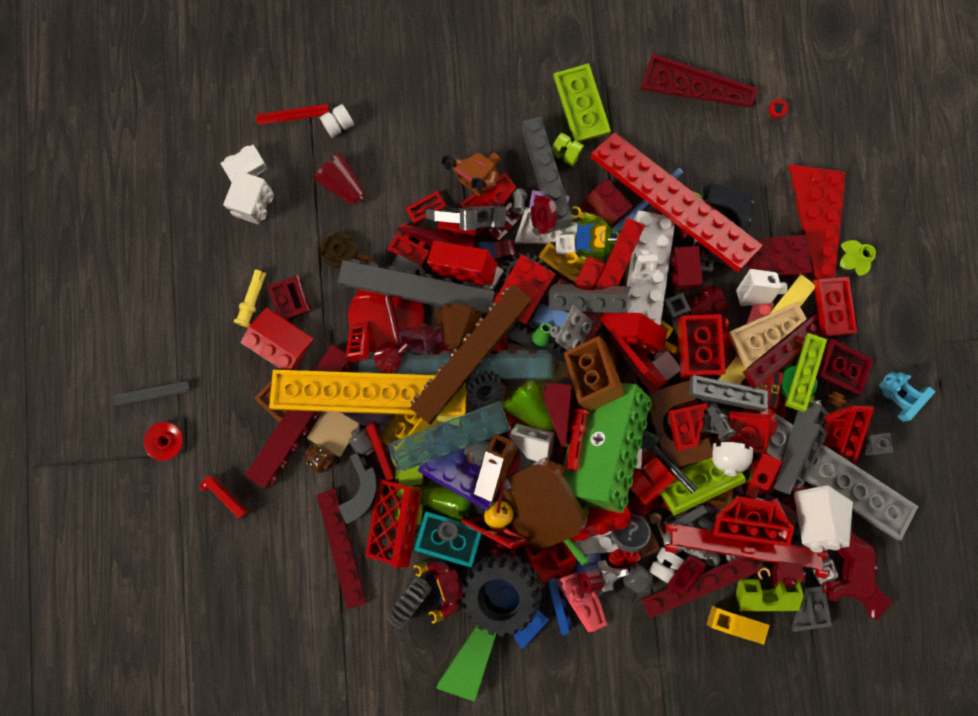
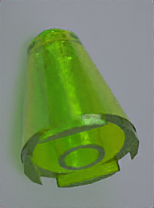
(530, 407)
(445, 501)

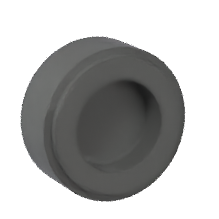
(448, 531)

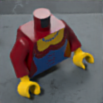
(446, 586)

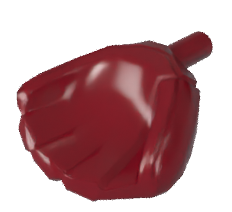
(389, 359)

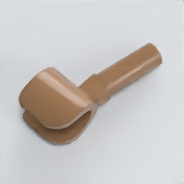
(656, 518)

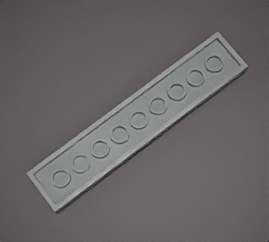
(869, 496)

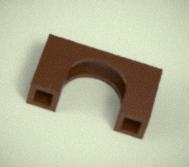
(664, 401)

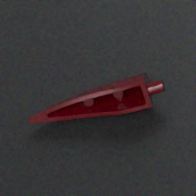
(429, 235)

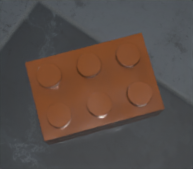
(593, 374)

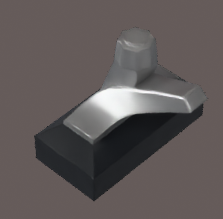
(609, 576)

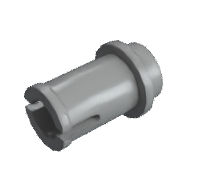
(519, 201)

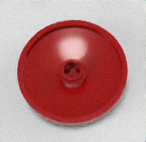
(371, 308)

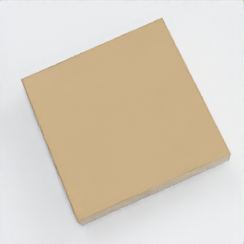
(333, 431)

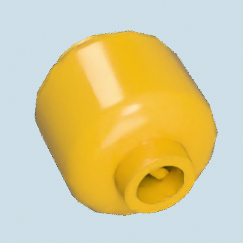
(501, 520)

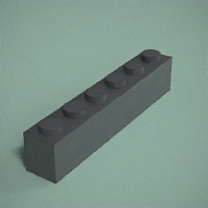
(546, 169)

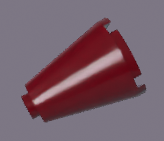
(340, 180)

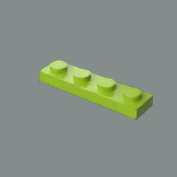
(806, 372)

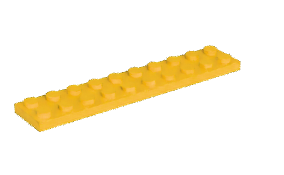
(354, 392)

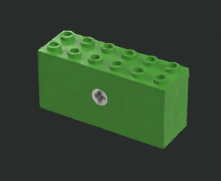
(610, 451)

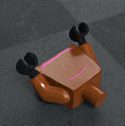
(475, 171)

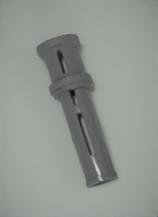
(719, 421)

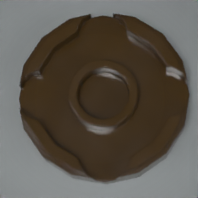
(338, 248)

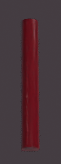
(393, 320)

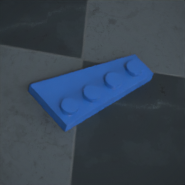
(505, 596)

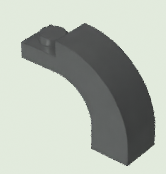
(366, 494)

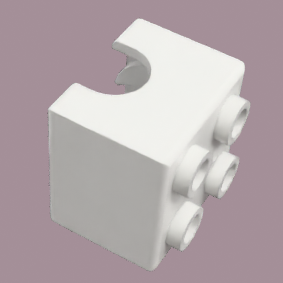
(248, 197)

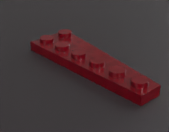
(686, 81)

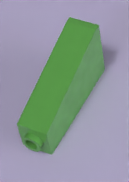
(468, 665)

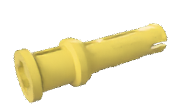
(247, 307)

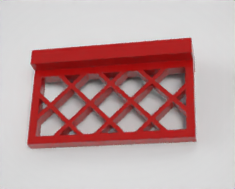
(637, 360)
(404, 526)

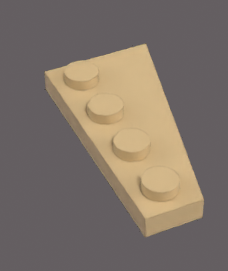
(762, 334)

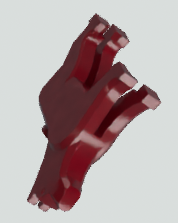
(859, 578)

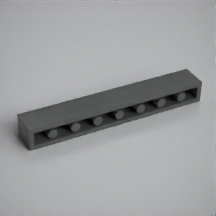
(413, 287)

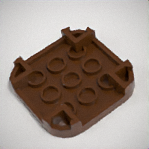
(544, 504)

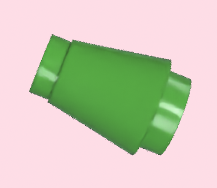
(541, 335)

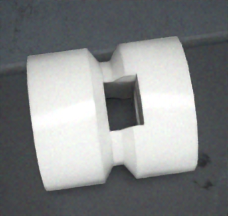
(336, 121)
(662, 571)

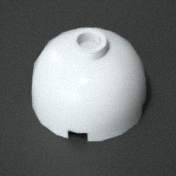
(732, 457)

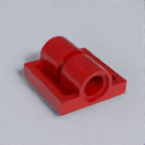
(651, 478)

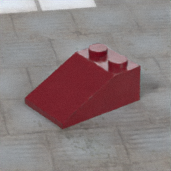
(844, 367)
(559, 403)

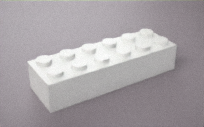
(649, 288)

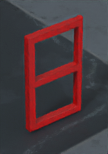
(491, 533)

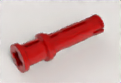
(577, 431)

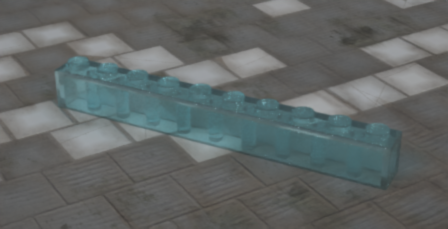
(508, 366)

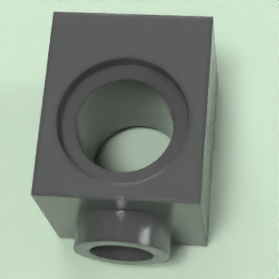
(878, 444)

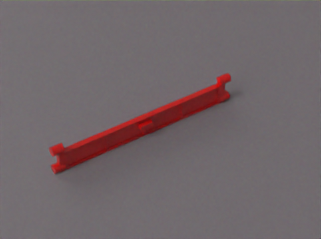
(705, 541)

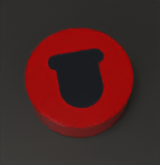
(777, 108)

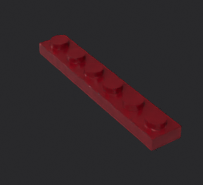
(781, 352)
(341, 549)
(708, 582)

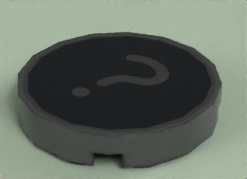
(633, 537)

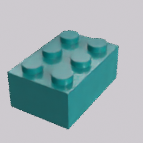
(460, 550)

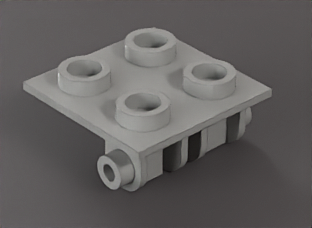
(573, 330)

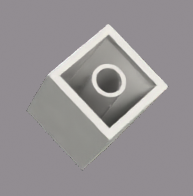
(823, 518)

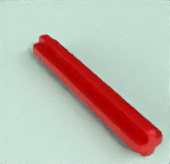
(292, 114)

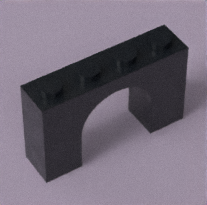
(736, 205)

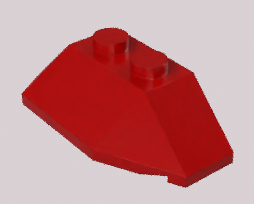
(847, 430)
(754, 521)

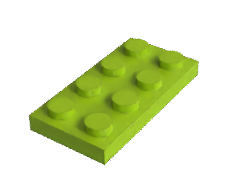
(581, 103)
(707, 479)

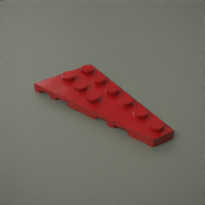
(820, 209)

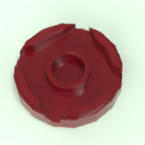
(544, 214)

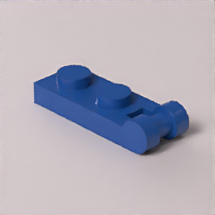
(559, 603)

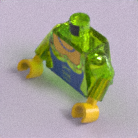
(592, 237)

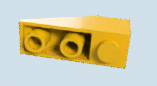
(737, 625)

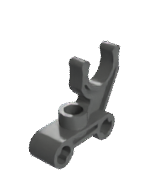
(471, 217)

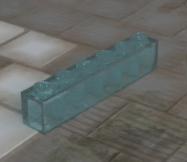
(449, 437)

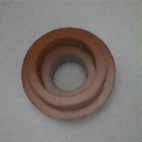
(836, 398)

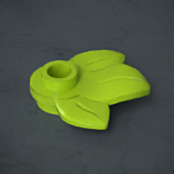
(854, 256)

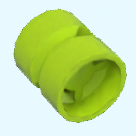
(570, 155)

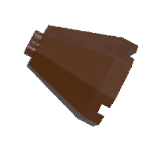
(458, 322)

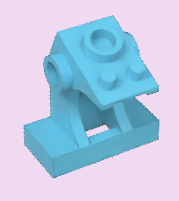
(912, 401)

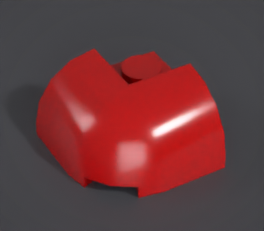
(551, 560)

